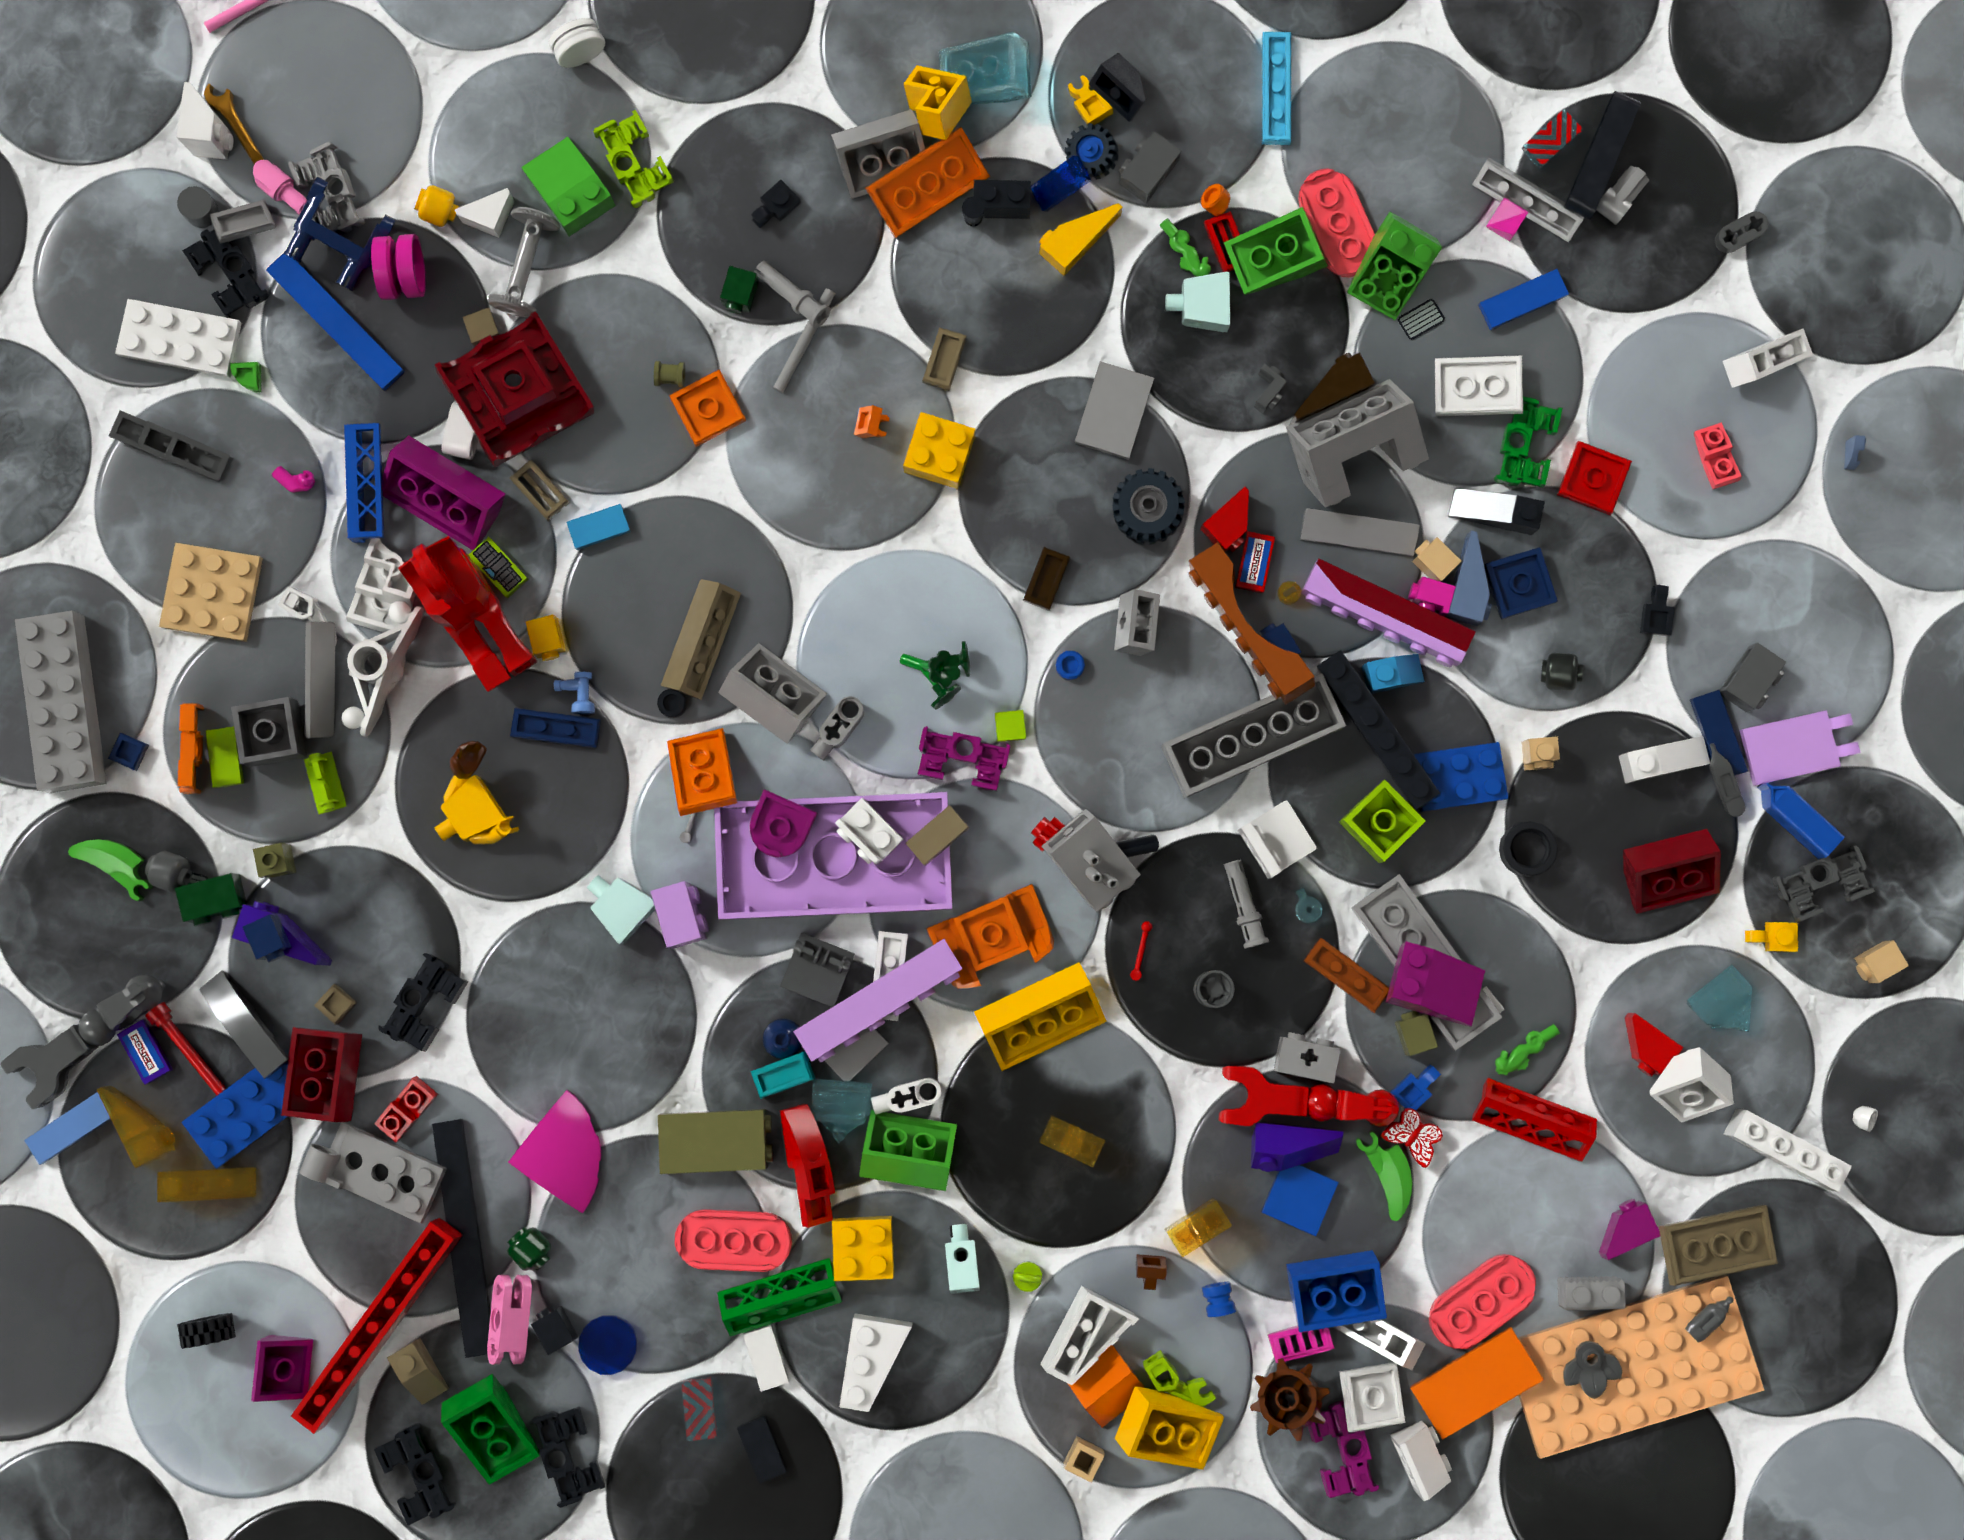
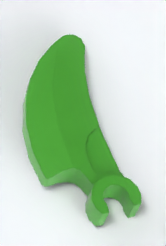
(114, 860)
(1393, 1173)

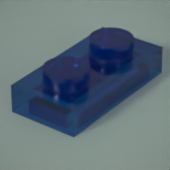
(1060, 183)

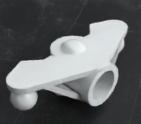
(390, 670)

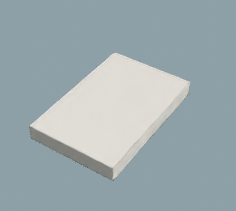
(1478, 386)

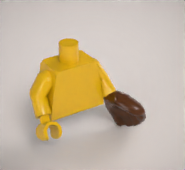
(469, 803)

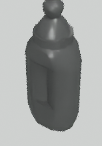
(1708, 1319)

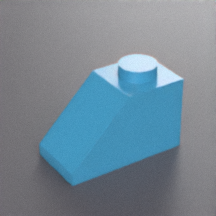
(1392, 673)

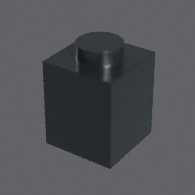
(553, 1329)

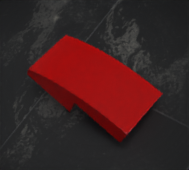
(406, 1109)

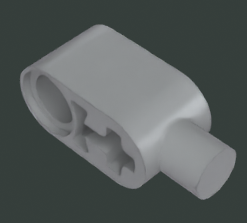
(823, 745)

